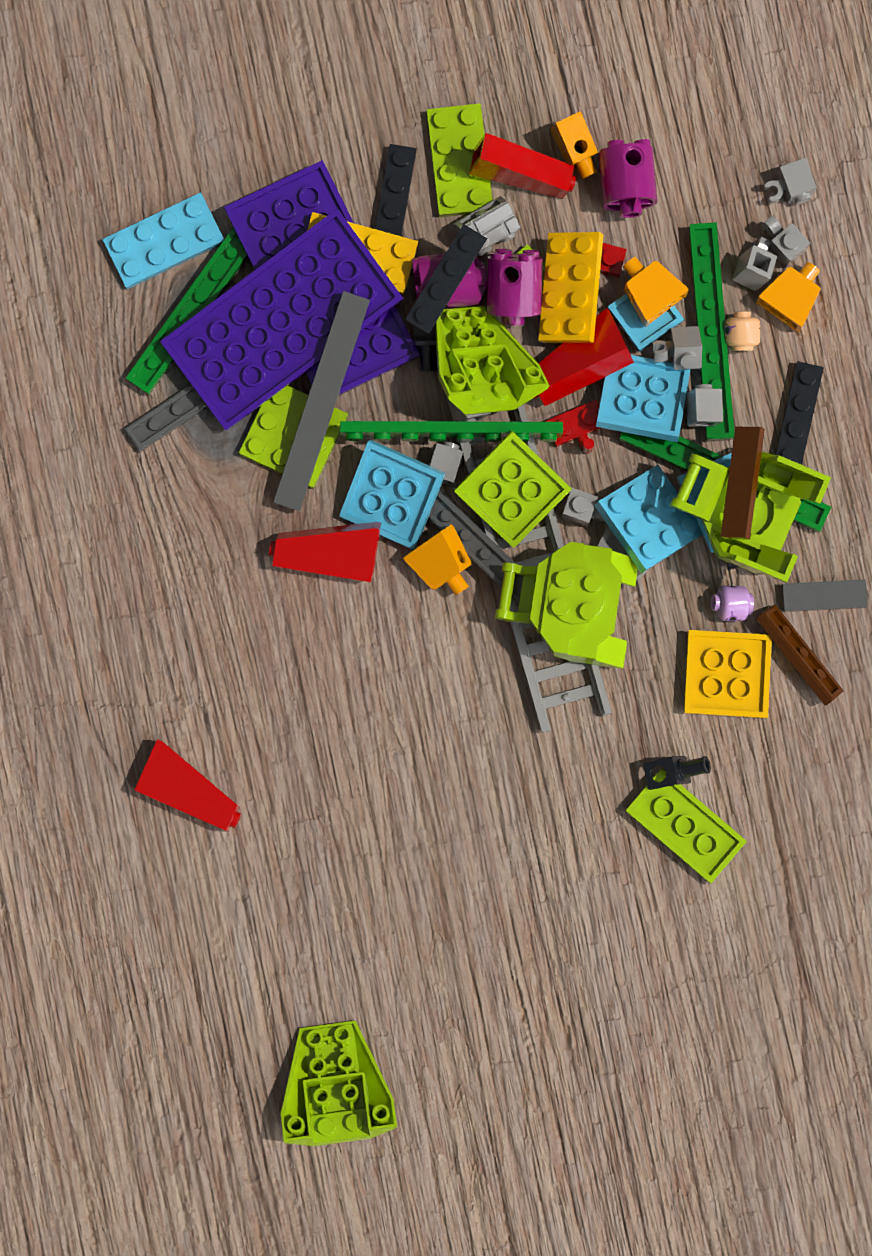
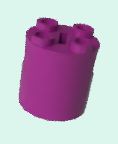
(628, 177)
(470, 288)
(510, 294)

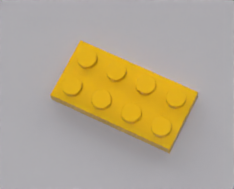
(389, 250)
(570, 287)

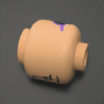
(742, 331)

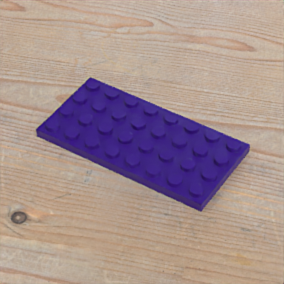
(280, 215)
(277, 319)

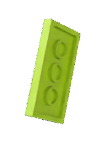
(453, 137)
(687, 827)

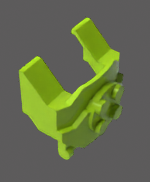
(776, 504)
(572, 601)

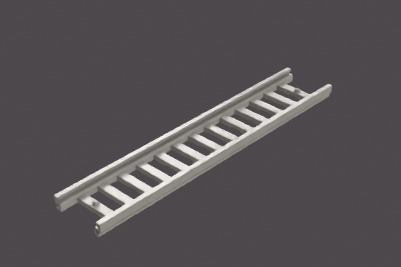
(525, 651)

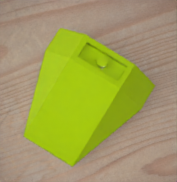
(483, 363)
(335, 1089)

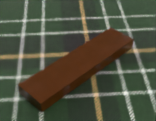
(742, 483)
(800, 655)

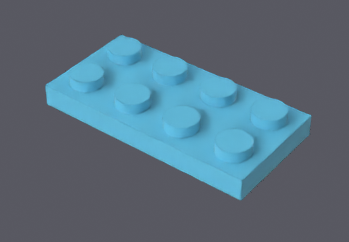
(163, 240)

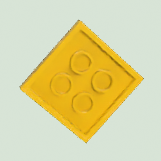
(727, 674)

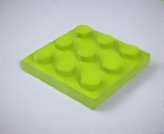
(275, 429)
(512, 489)

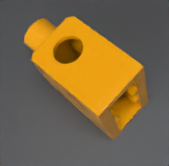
(573, 132)
(652, 289)
(791, 295)
(441, 561)

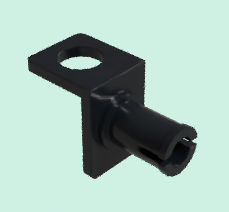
(427, 346)
(677, 770)

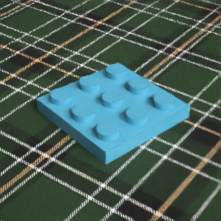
(644, 399)
(392, 492)
(646, 521)

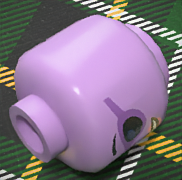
(732, 603)

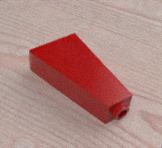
(521, 167)
(581, 364)
(330, 551)
(181, 786)

